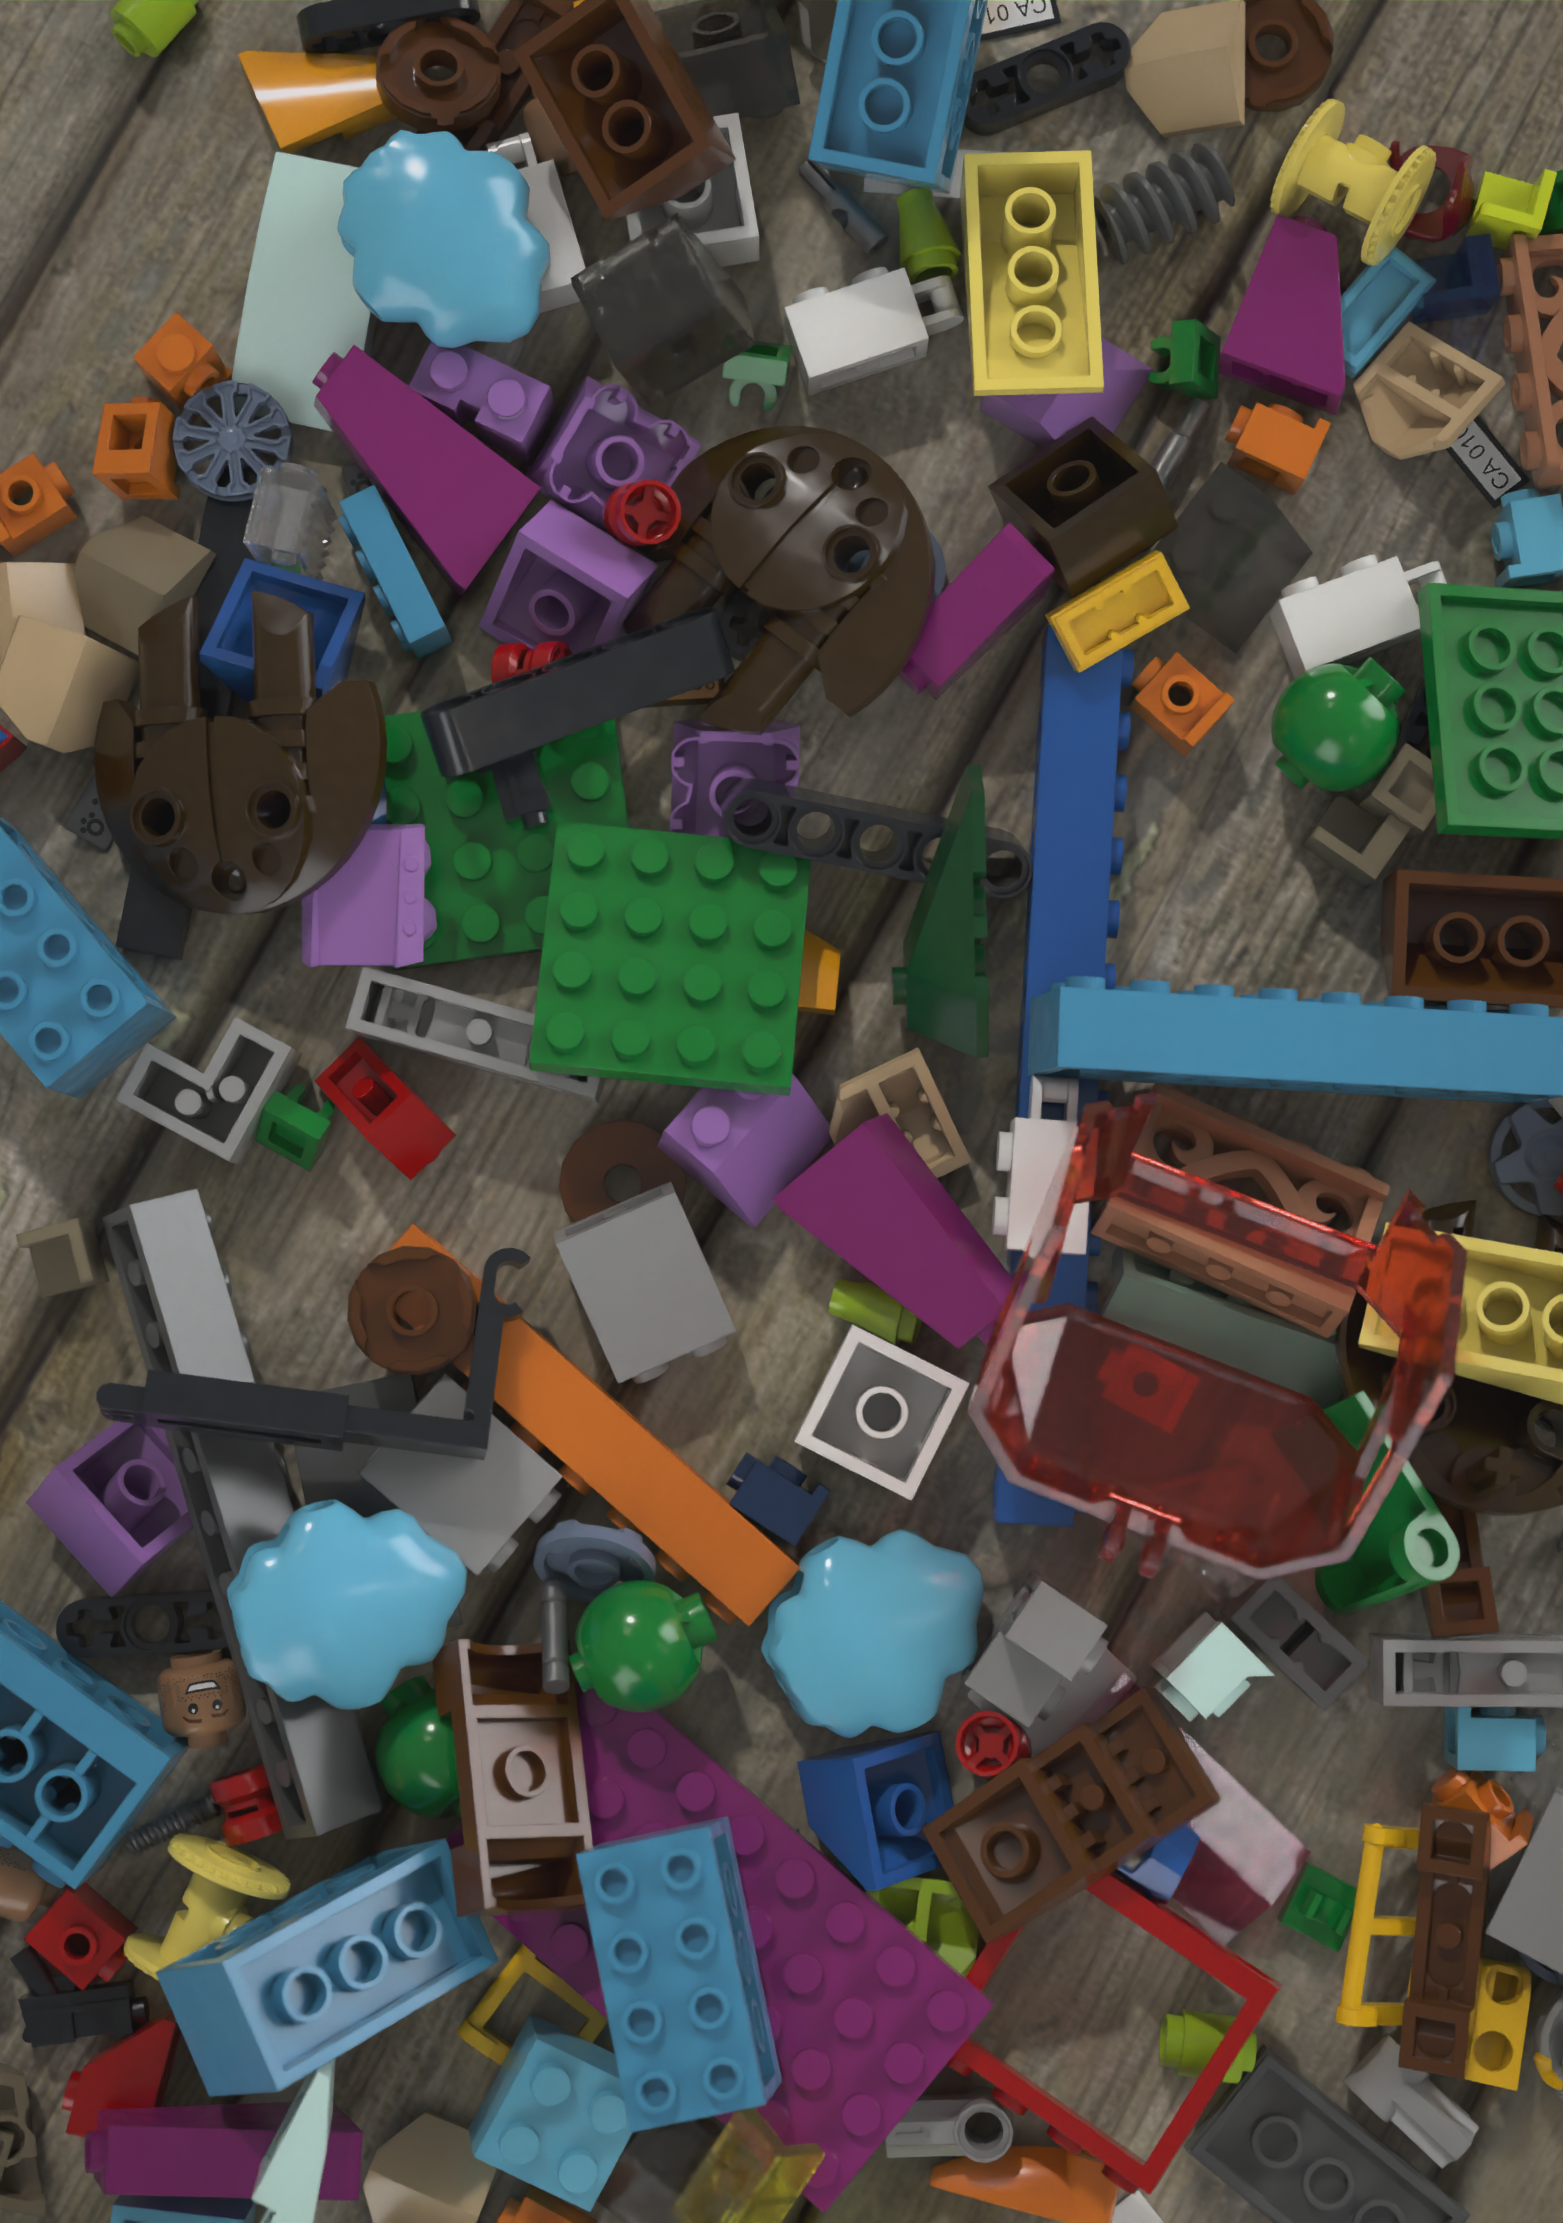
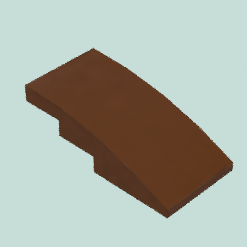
(1070, 1814)

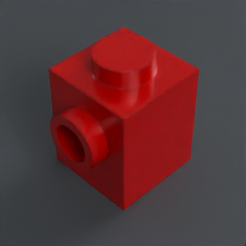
(82, 1936)

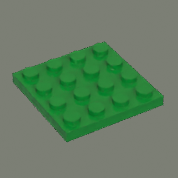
(1494, 708)
(489, 874)
(670, 960)

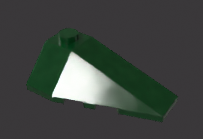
(943, 959)

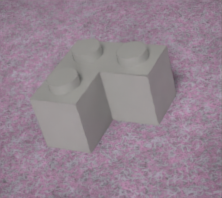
(215, 1106)
(1033, 1648)

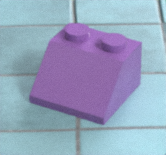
(565, 584)
(746, 1144)
(116, 1503)

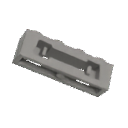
(455, 1030)
(1466, 1670)

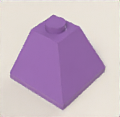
(1050, 416)

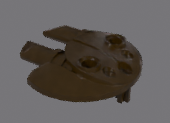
(793, 563)
(236, 773)
(1482, 1437)

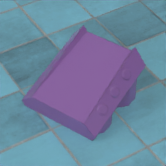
(604, 445)
(712, 759)
(373, 904)

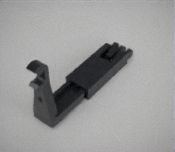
(325, 1418)

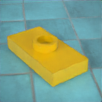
(1117, 611)

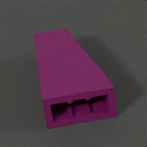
(428, 469)
(901, 1230)
(207, 2150)

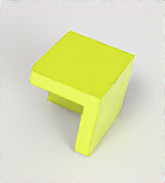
(1510, 207)

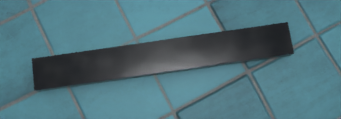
(149, 918)

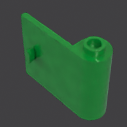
(1405, 1542)

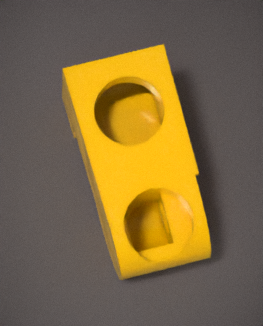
(1500, 2024)

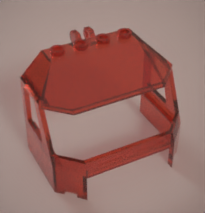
(1182, 1439)

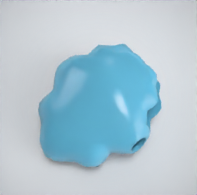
(444, 240)
(343, 1603)
(874, 1632)

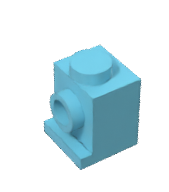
(1529, 539)
(1493, 1739)

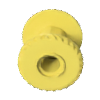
(1357, 171)
(214, 1899)

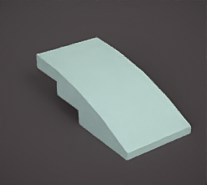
(299, 289)
(295, 2159)

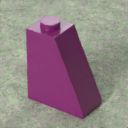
(1292, 318)
(977, 611)

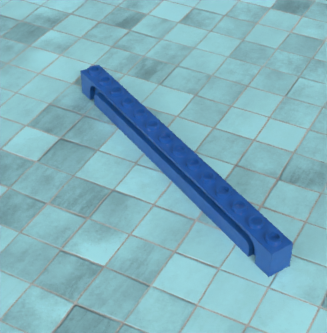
(1069, 923)

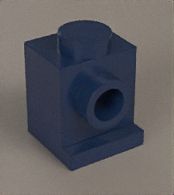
(775, 1496)

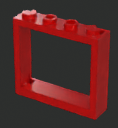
(1069, 2127)

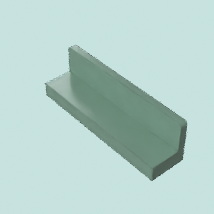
(1221, 1327)

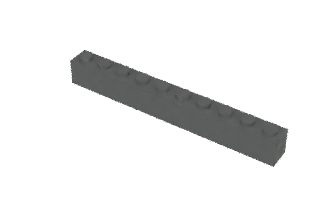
(234, 1496)

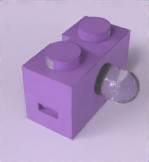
(488, 392)

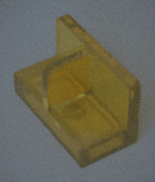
(747, 2175)

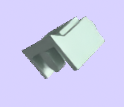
(1206, 1669)

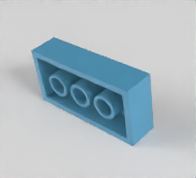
(389, 562)

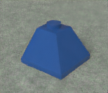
(336, 626)
(875, 1801)

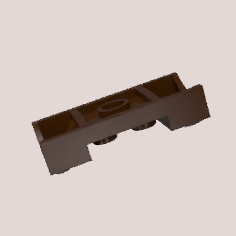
(515, 1780)

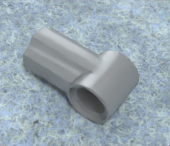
(1412, 2103)
(939, 2127)

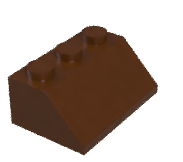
(623, 105)
(1473, 937)

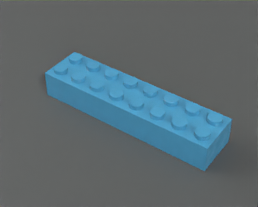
(1295, 1044)

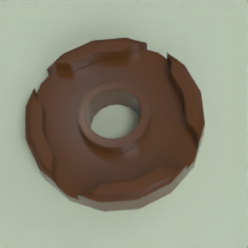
(1310, 45)
(438, 104)
(606, 1148)
(374, 1318)

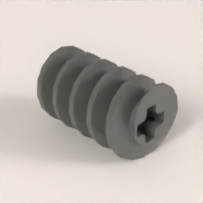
(1162, 198)

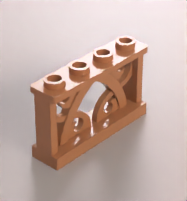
(1535, 355)
(1291, 1178)

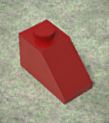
(385, 1108)
(124, 2075)

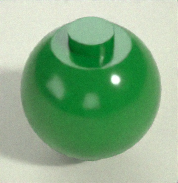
(1337, 725)
(641, 1645)
(418, 1752)

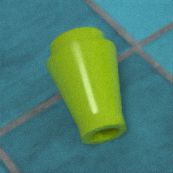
(924, 238)
(874, 1311)

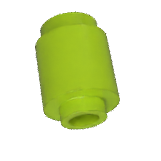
(149, 24)
(1191, 2040)

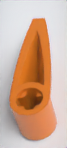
(1035, 2181)

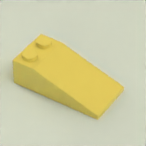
(1031, 273)
(1506, 1320)

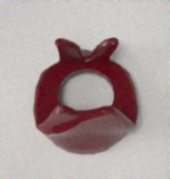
(1457, 208)

